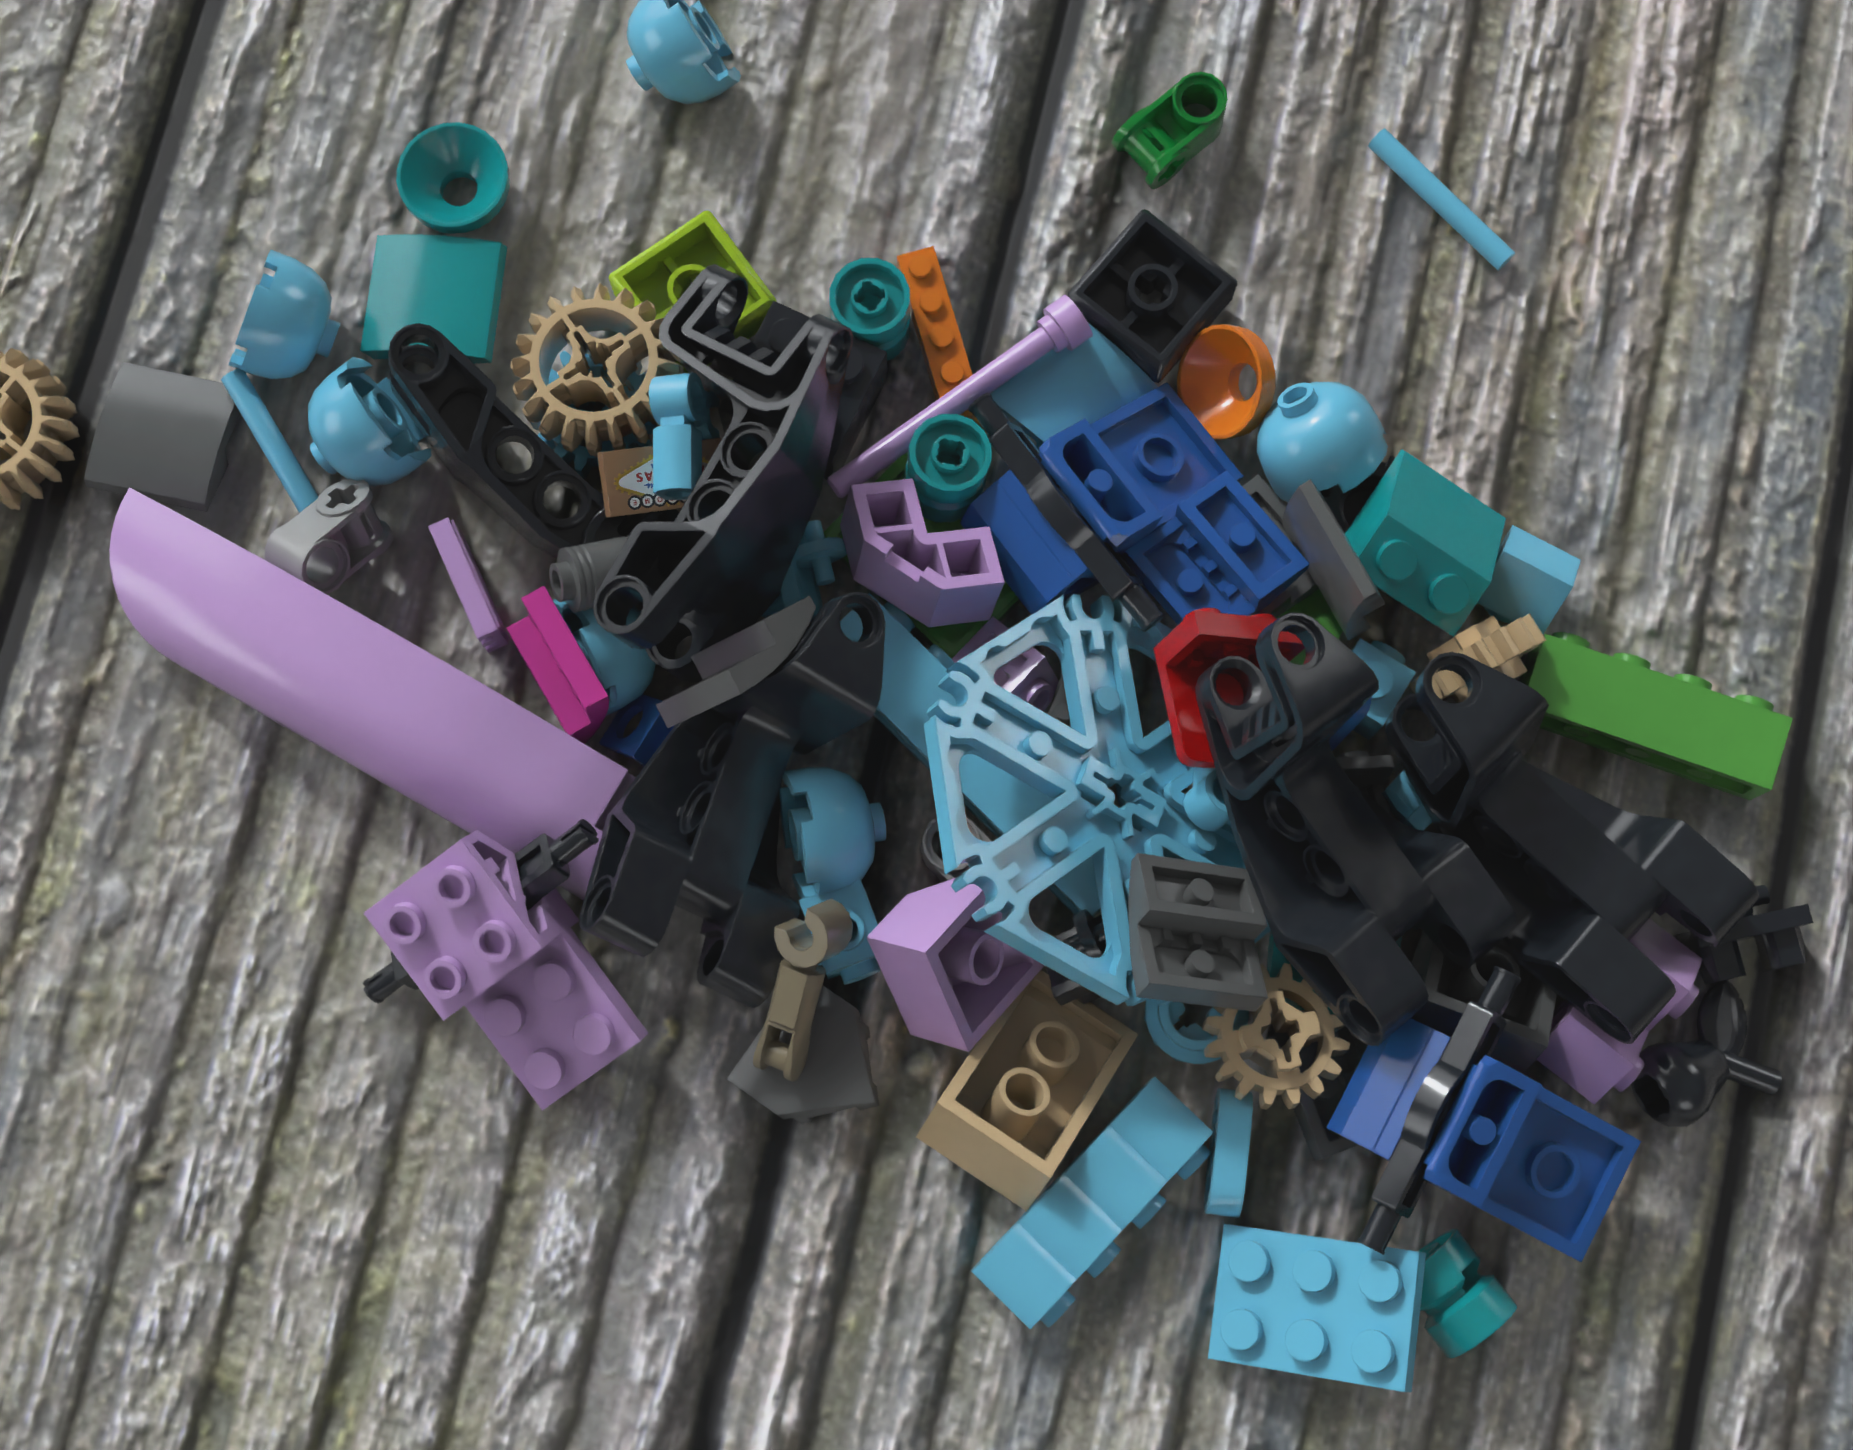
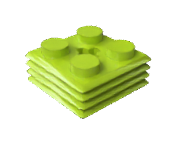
(676, 260)

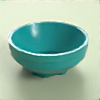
(444, 155)

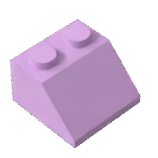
(945, 968)

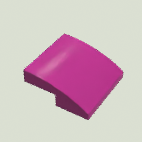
(559, 666)

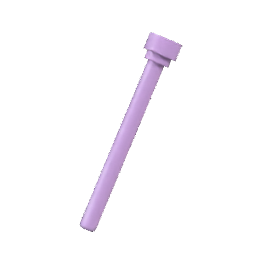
(1058, 329)

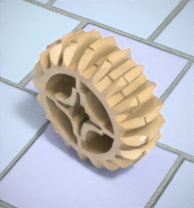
(575, 384)
(22, 387)

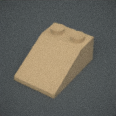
(1027, 1091)

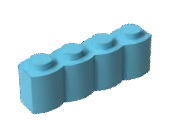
(1092, 1202)

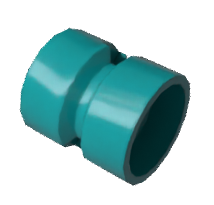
(873, 319)
(948, 465)
(1457, 1299)

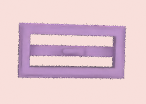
(469, 584)

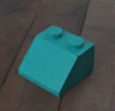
(1427, 542)

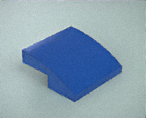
(1217, 554)

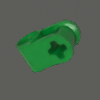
(1165, 135)

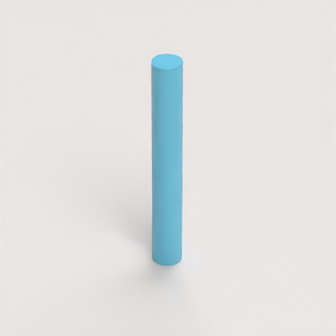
(1441, 199)
(270, 438)

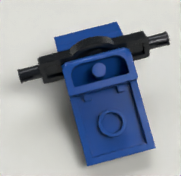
(1091, 496)
(1479, 1132)

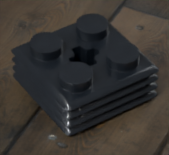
(1145, 259)

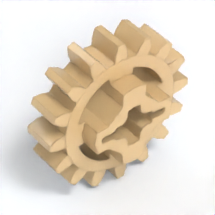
(1490, 645)
(1284, 1063)

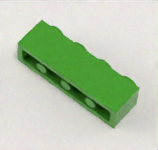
(1657, 717)

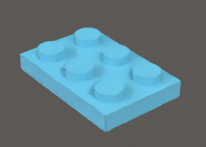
(1317, 1307)

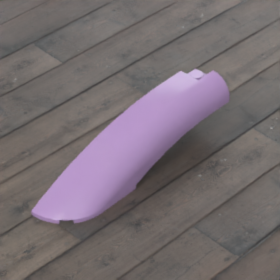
(356, 686)

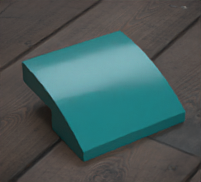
(435, 283)

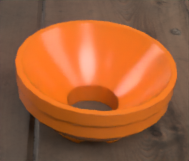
(1211, 380)

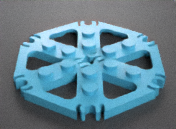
(1075, 770)

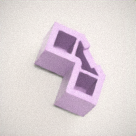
(925, 574)
(1590, 1057)

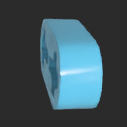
(1229, 1154)

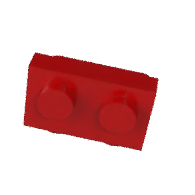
(1192, 648)

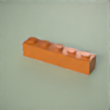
(935, 323)

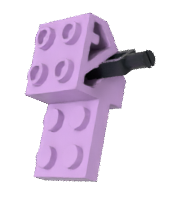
(500, 941)

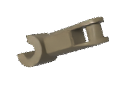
(800, 984)

